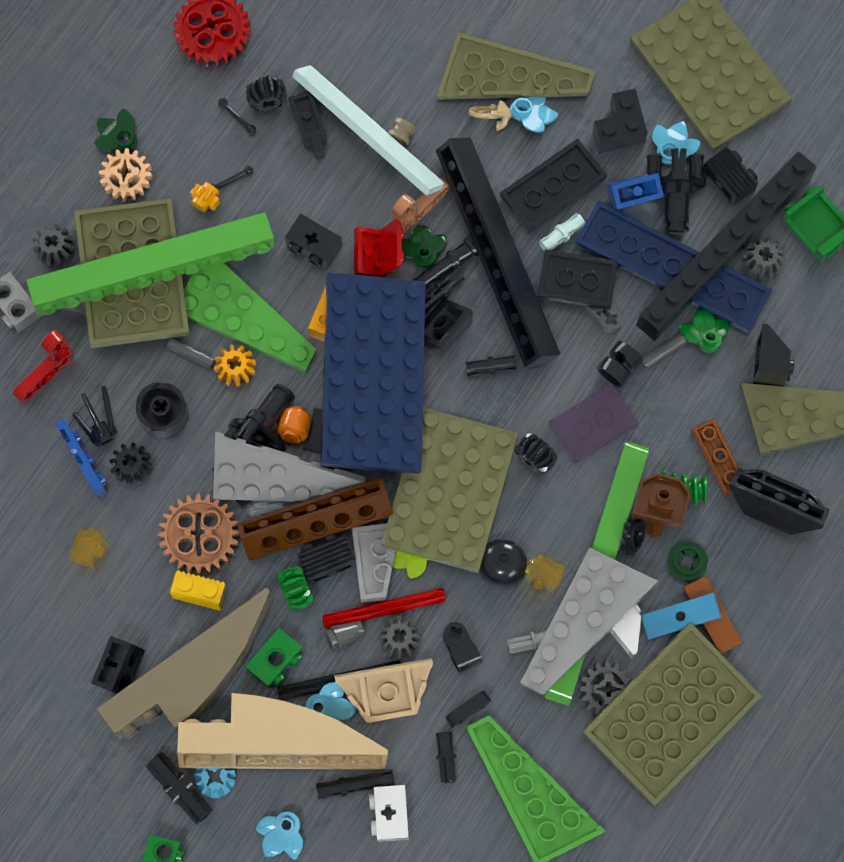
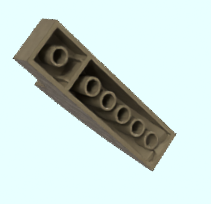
(191, 677)

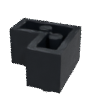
(625, 127)

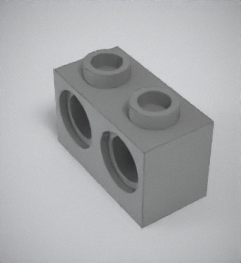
(17, 300)

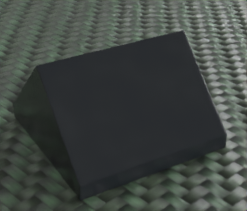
(445, 326)

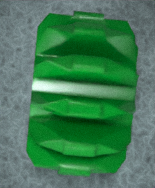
(295, 588)

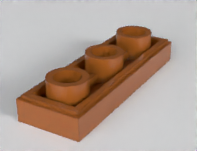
(711, 443)
(720, 630)

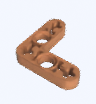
(411, 212)

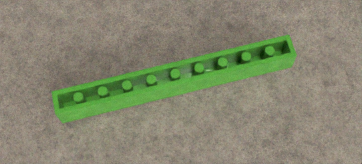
(150, 264)

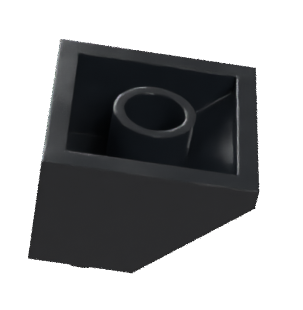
(772, 359)

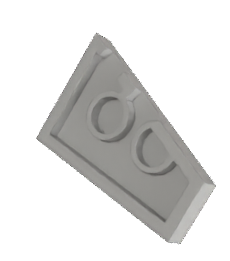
(372, 562)

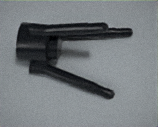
(102, 432)

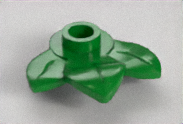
(704, 328)

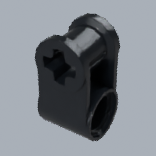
(463, 651)

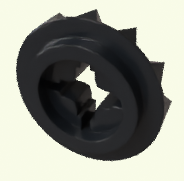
(632, 535)

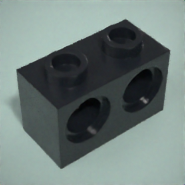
(117, 665)

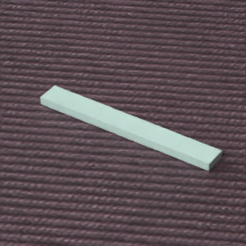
(368, 130)

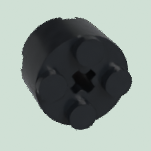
(169, 398)

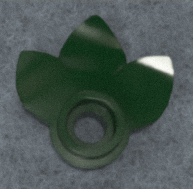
(115, 131)
(423, 243)

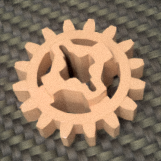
(116, 170)

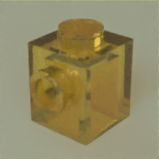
(88, 548)
(544, 574)

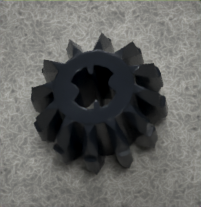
(266, 93)
(536, 453)
(140, 461)

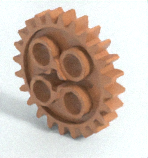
(177, 535)

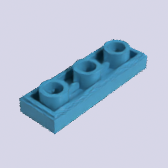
(667, 619)

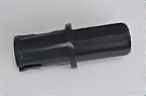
(446, 757)

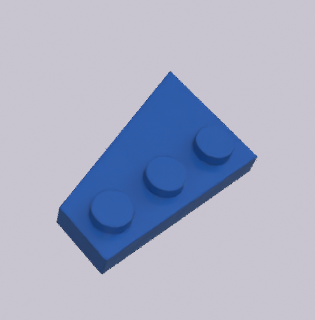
(83, 458)

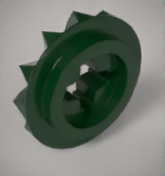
(692, 550)

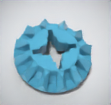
(215, 789)

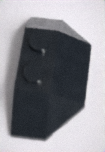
(777, 502)

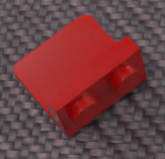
(378, 250)

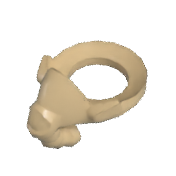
(492, 112)

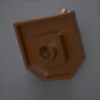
(661, 502)

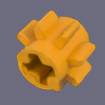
(205, 197)

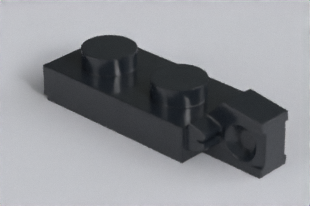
(309, 122)

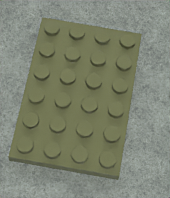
(710, 70)
(140, 312)
(454, 499)
(671, 714)

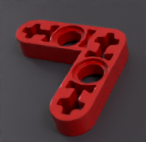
(58, 356)

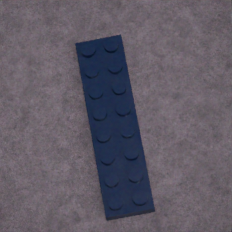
(662, 258)

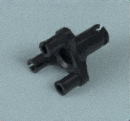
(678, 186)
(262, 422)

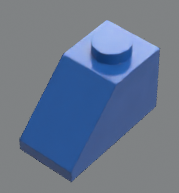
(634, 190)

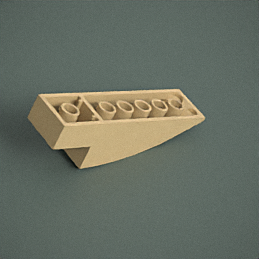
(275, 736)

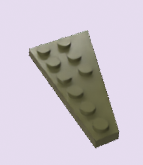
(495, 70)
(792, 416)

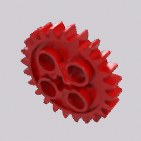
(220, 46)

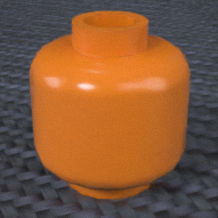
(295, 425)

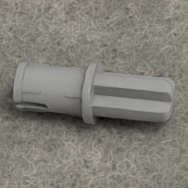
(525, 643)

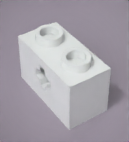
(396, 799)

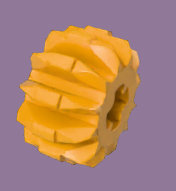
(230, 358)

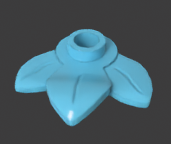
(533, 113)
(673, 138)
(332, 702)
(279, 838)

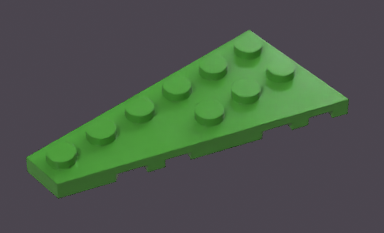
(231, 308)
(538, 806)

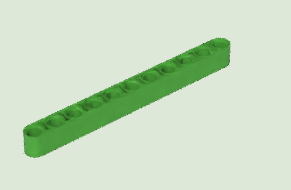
(608, 538)

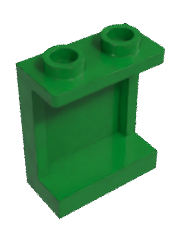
(816, 223)

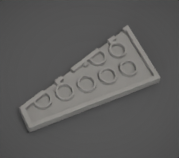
(271, 475)
(590, 609)

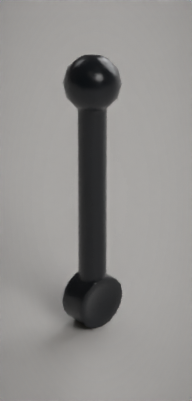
(223, 104)
(248, 170)

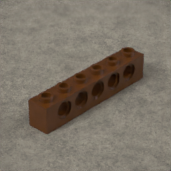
(315, 518)

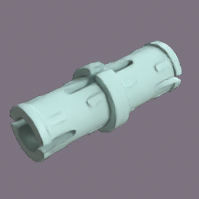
(562, 232)

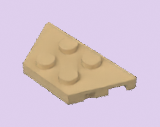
(387, 690)

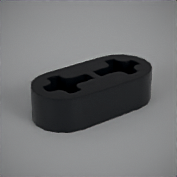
(468, 709)

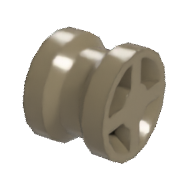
(401, 131)

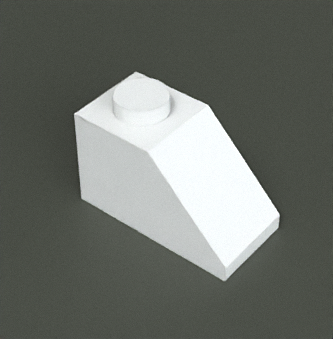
(628, 630)

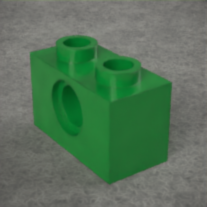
(278, 644)

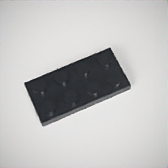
(553, 185)

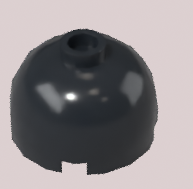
(503, 564)

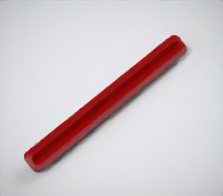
(385, 608)

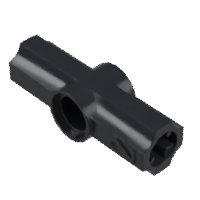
(179, 788)

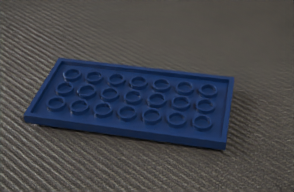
(373, 373)

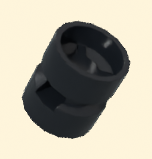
(619, 364)

